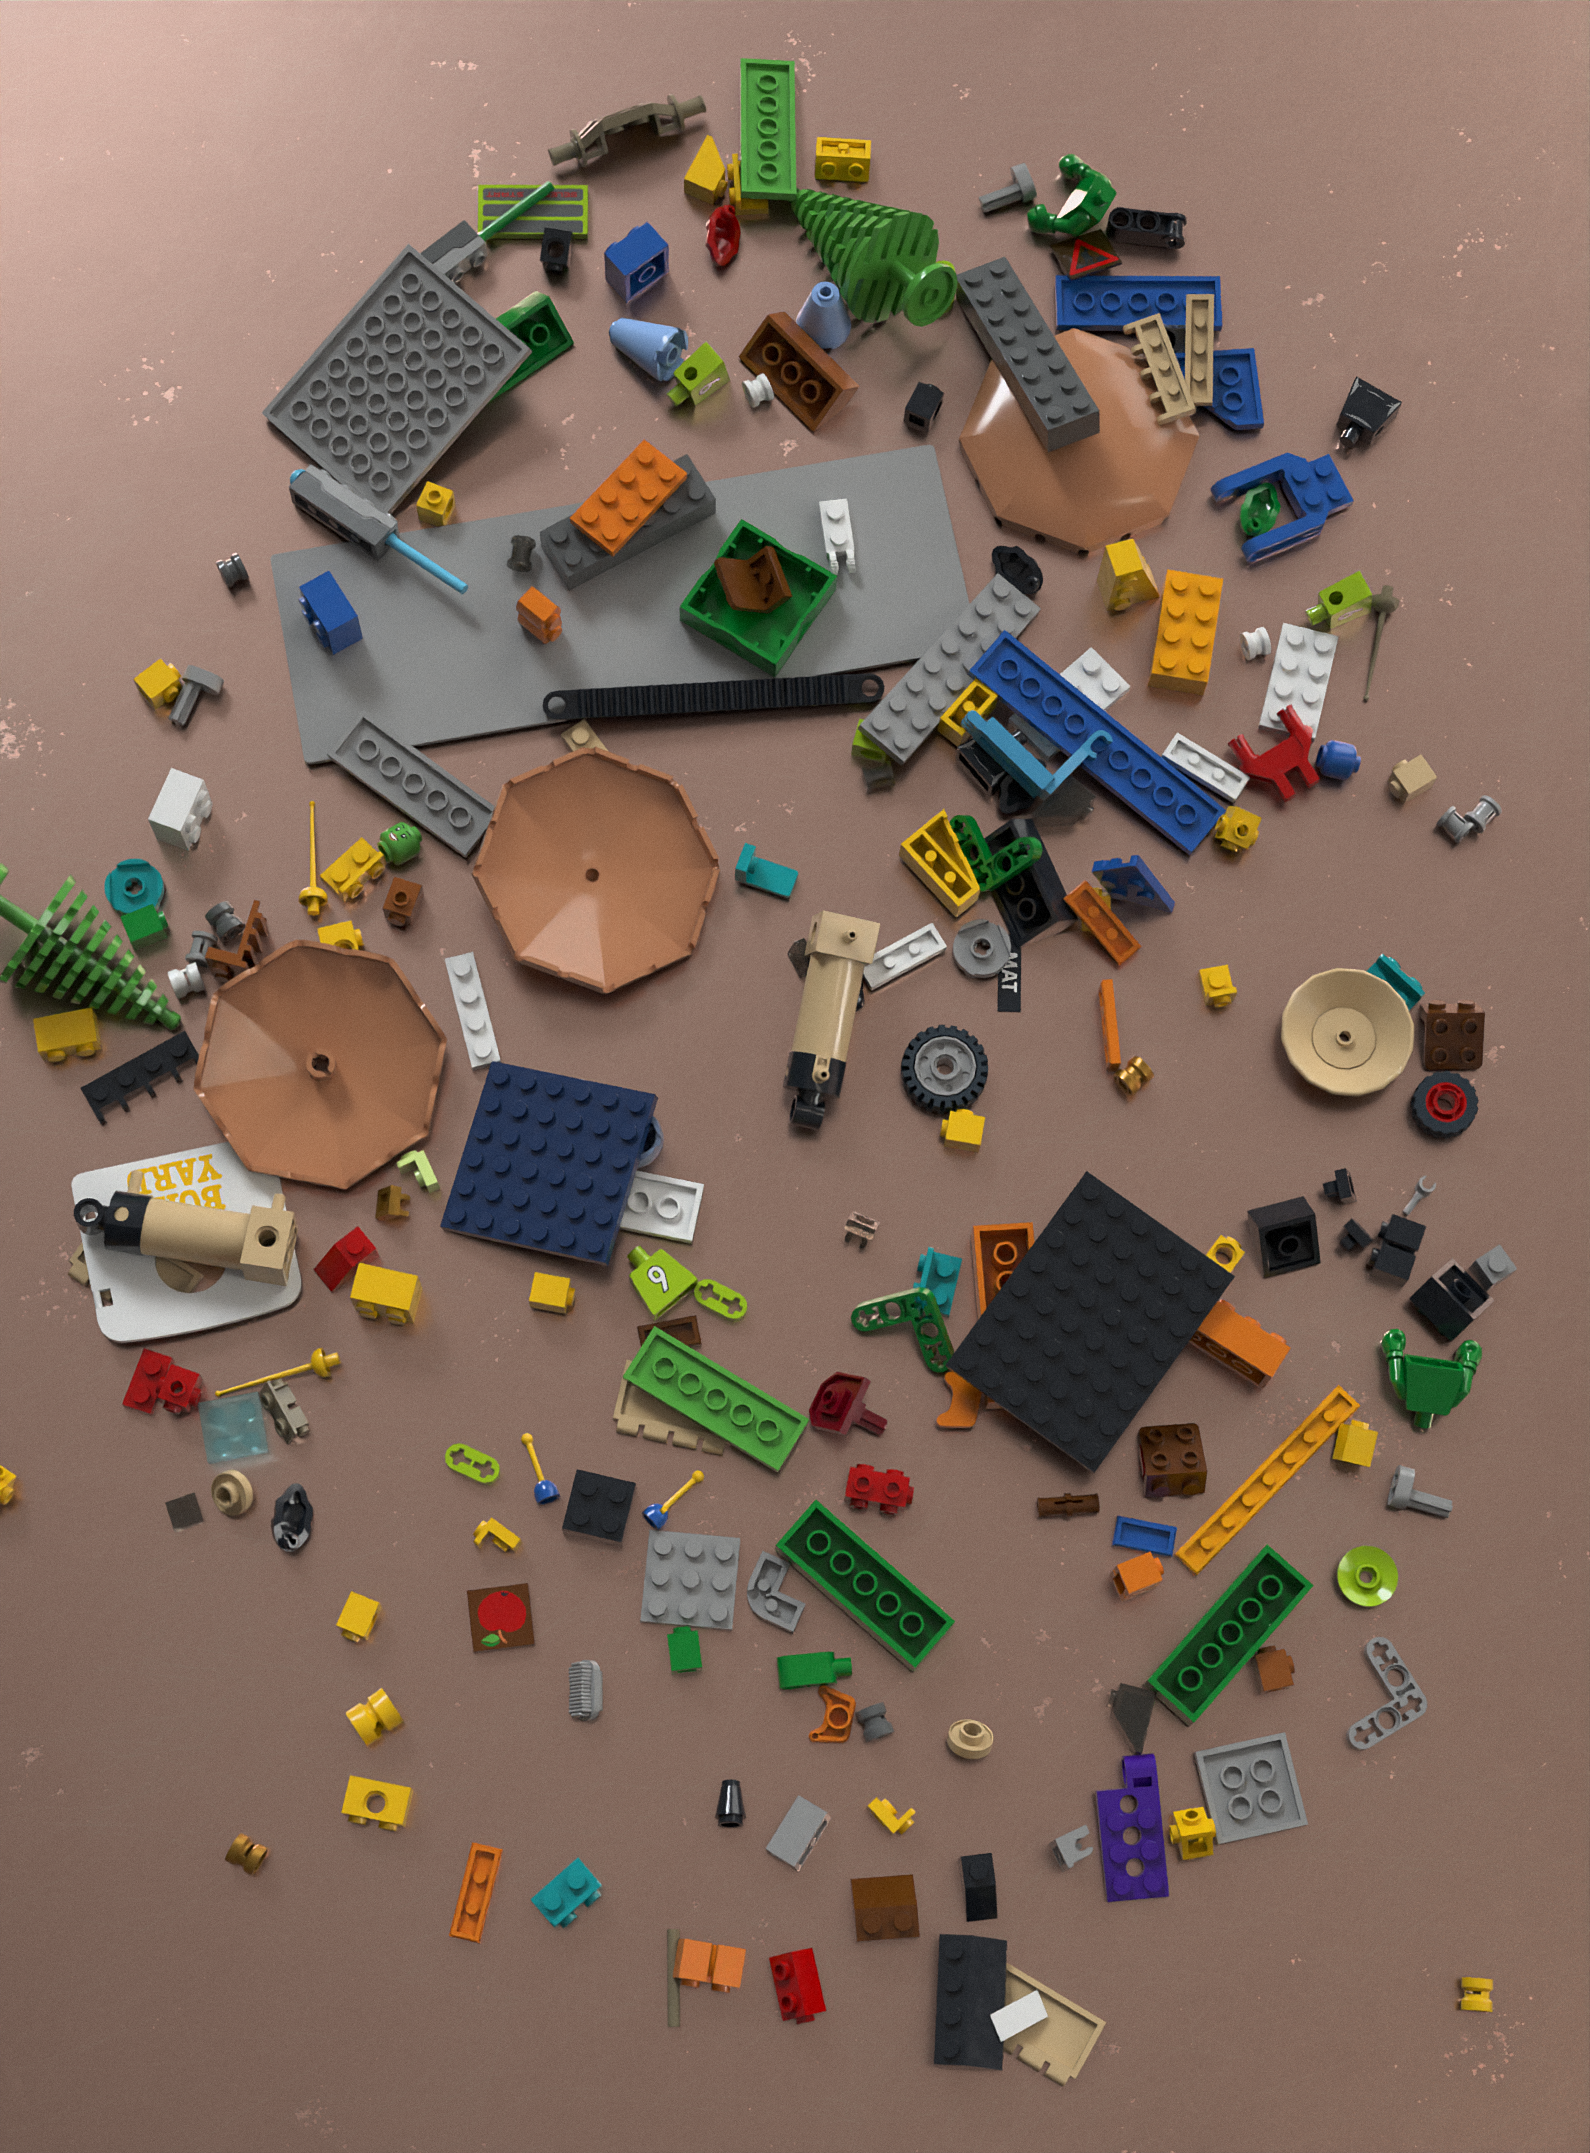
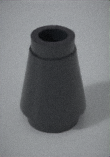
(730, 1805)

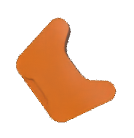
(963, 1405)
(837, 1717)

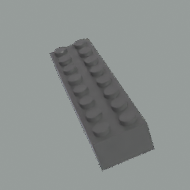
(1027, 354)

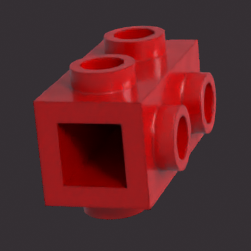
(883, 1490)
(797, 1985)

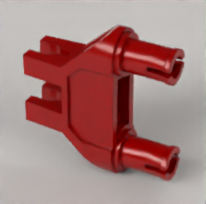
(1281, 759)

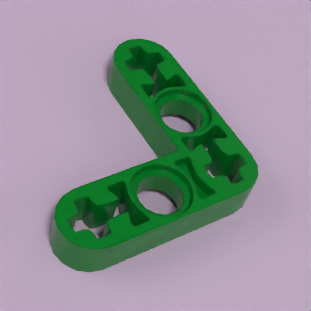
(989, 863)
(912, 1312)

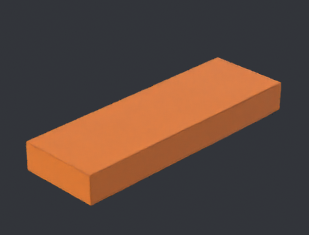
(1102, 922)
(1109, 1025)
(476, 1892)

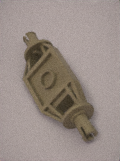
(614, 123)

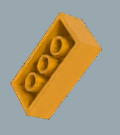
(1185, 632)

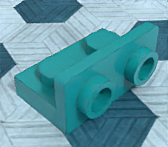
(1405, 986)
(939, 1276)
(567, 1893)

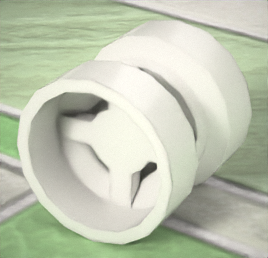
(180, 983)

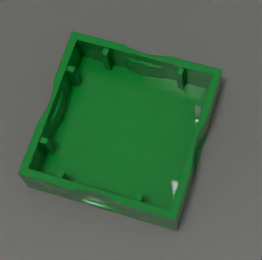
(754, 636)

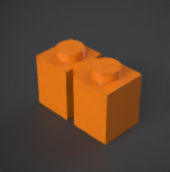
(1137, 1576)
(708, 1964)

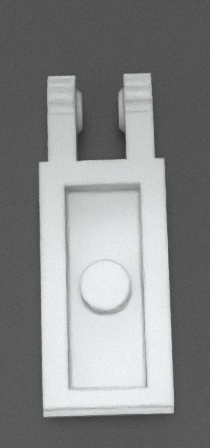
(837, 533)

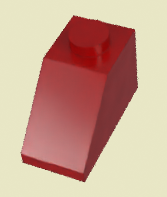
(344, 1257)

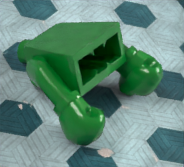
(1084, 206)
(1429, 1383)

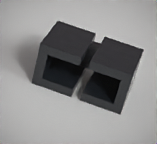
(1396, 1250)

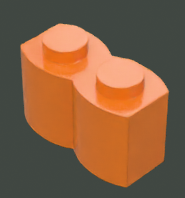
(539, 615)

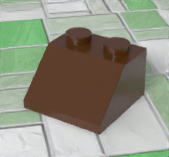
(884, 1908)

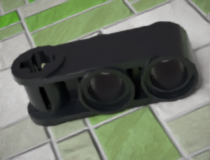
(1161, 227)

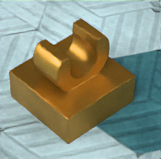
(389, 1203)

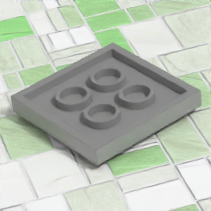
(690, 1580)
(1251, 1788)

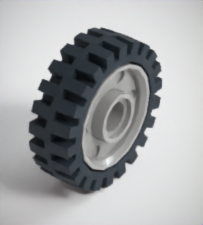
(950, 1048)

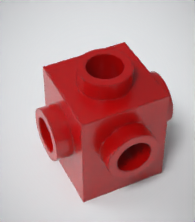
(179, 1379)

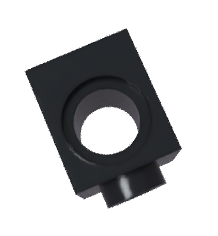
(553, 237)
(923, 406)

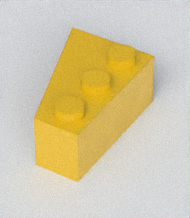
(1125, 576)
(940, 864)

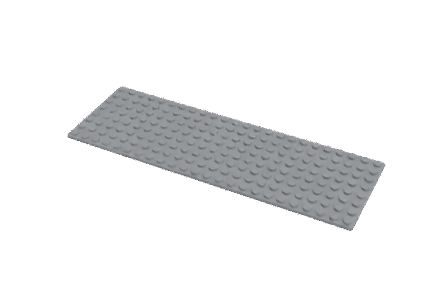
(465, 668)

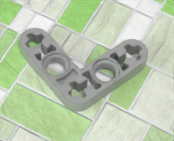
(1397, 1694)

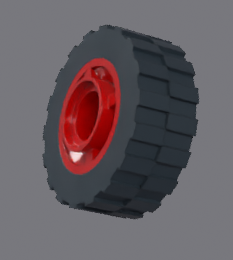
(1453, 1089)

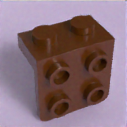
(754, 583)
(1453, 1034)
(1173, 1460)

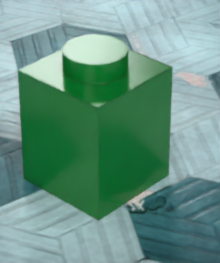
(145, 927)
(684, 1650)

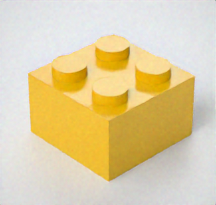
(386, 1294)

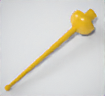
(312, 896)
(319, 1363)

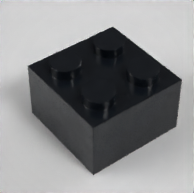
(599, 1508)

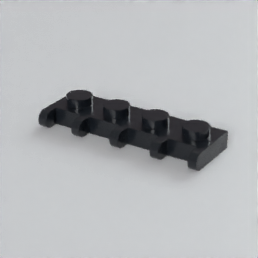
(140, 1074)

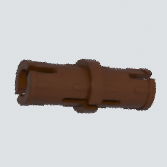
(1068, 1505)

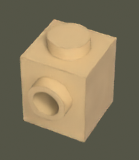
(1411, 778)

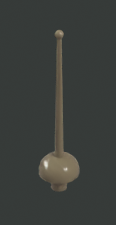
(1385, 604)

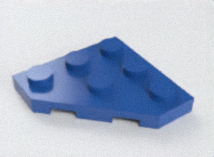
(1234, 388)

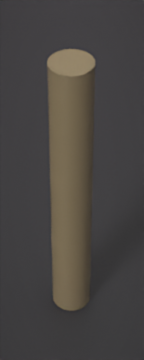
(673, 1984)

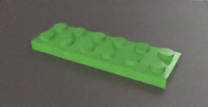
(767, 129)
(716, 1399)

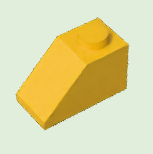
(706, 174)

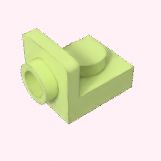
(423, 1174)

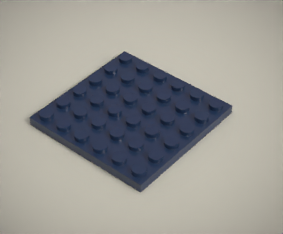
(549, 1162)

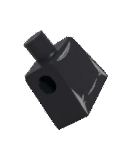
(1366, 413)
(982, 765)

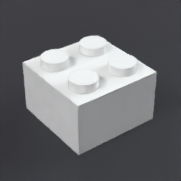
(180, 809)

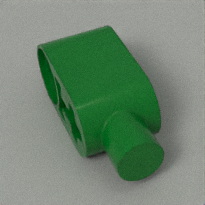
(811, 1670)

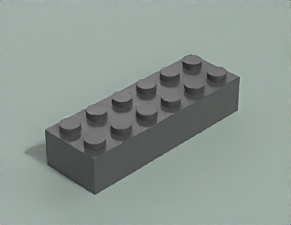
(581, 559)

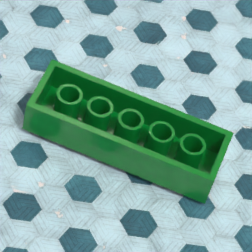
(864, 1585)
(1228, 1635)

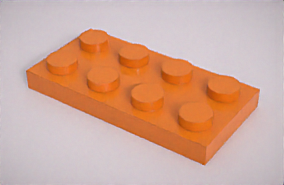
(628, 498)

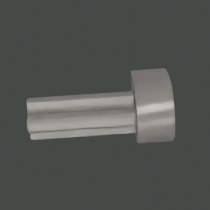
(1022, 189)
(195, 680)
(1403, 1495)

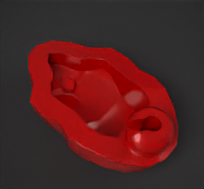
(722, 235)

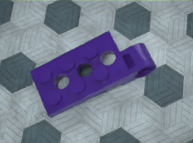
(1142, 1782)

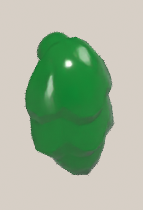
(1259, 510)

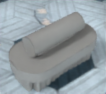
(585, 1690)

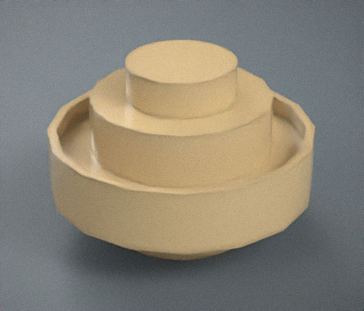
(231, 1492)
(970, 1739)

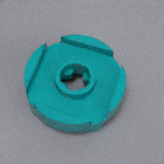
(122, 877)

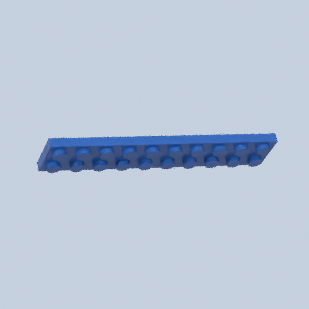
(1123, 767)

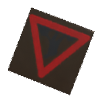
(1085, 255)

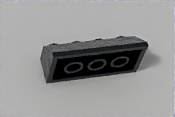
(1034, 898)
(968, 1992)

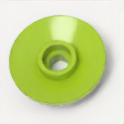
(1379, 1567)

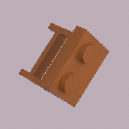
(227, 965)

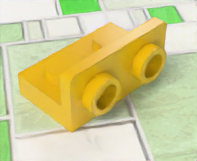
(842, 159)
(743, 206)
(353, 870)

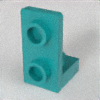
(764, 874)

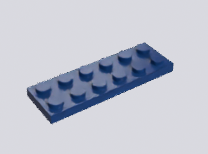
(1115, 301)

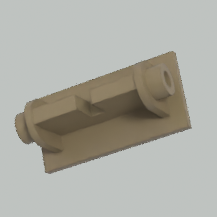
(276, 1398)

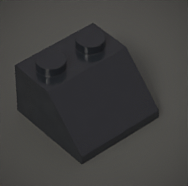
(1284, 1236)
(1451, 1299)

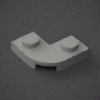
(765, 1596)

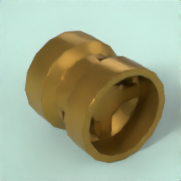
(1133, 1076)
(246, 1854)

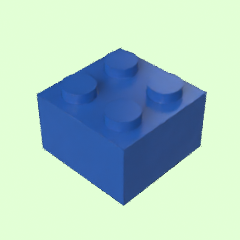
(636, 261)
(330, 613)

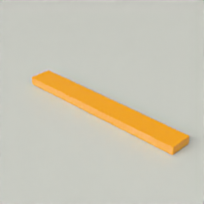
(1266, 1480)

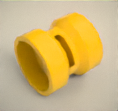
(1476, 2002)

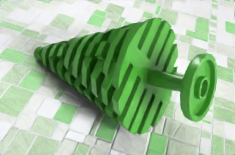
(878, 256)
(81, 959)

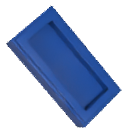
(1144, 1536)

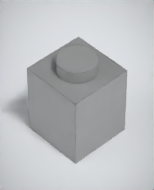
(1492, 1268)

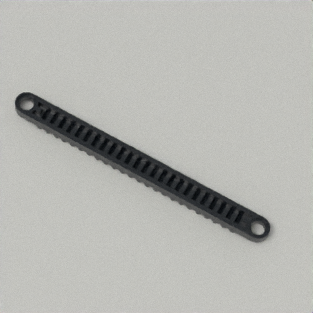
(713, 696)

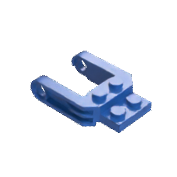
(1311, 487)

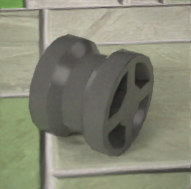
(232, 570)

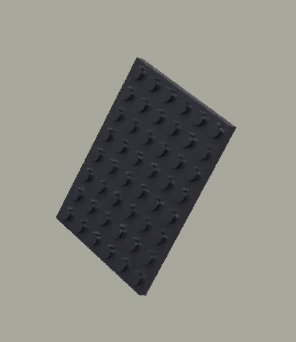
(1090, 1321)

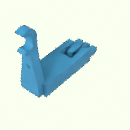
(1021, 762)

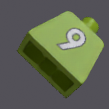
(699, 376)
(1342, 602)
(659, 1280)

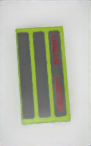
(561, 209)

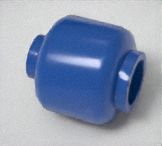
(1338, 759)

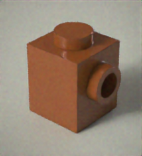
(402, 902)
(1272, 1669)

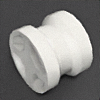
(758, 390)
(1255, 643)

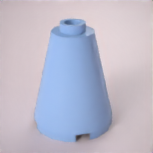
(825, 316)
(650, 345)

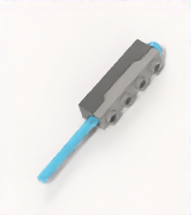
(357, 520)

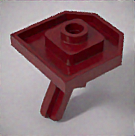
(841, 1405)

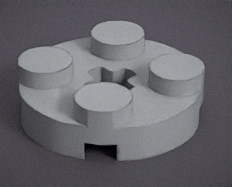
(974, 963)

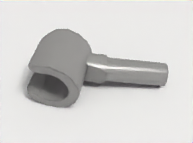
(1421, 1192)

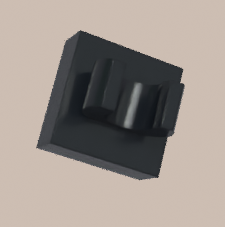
(1341, 1187)
(1356, 1235)

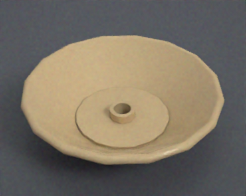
(1351, 1005)

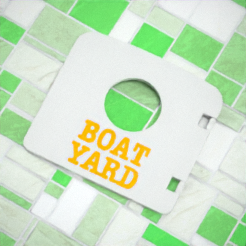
(141, 1301)

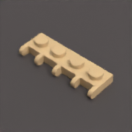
(1162, 368)

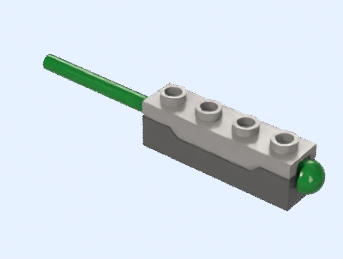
(465, 248)

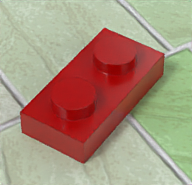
(142, 1388)

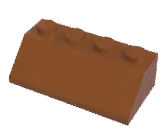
(798, 370)

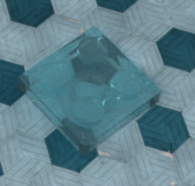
(233, 1427)

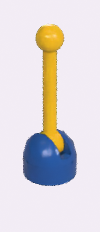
(545, 1490)
(657, 1514)

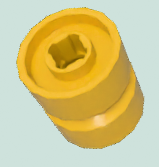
(374, 1717)

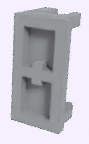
(798, 1833)
(1067, 1851)

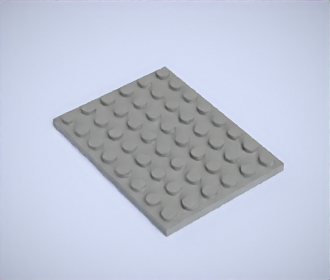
(397, 381)

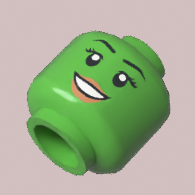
(400, 843)

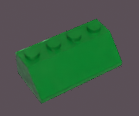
(539, 328)

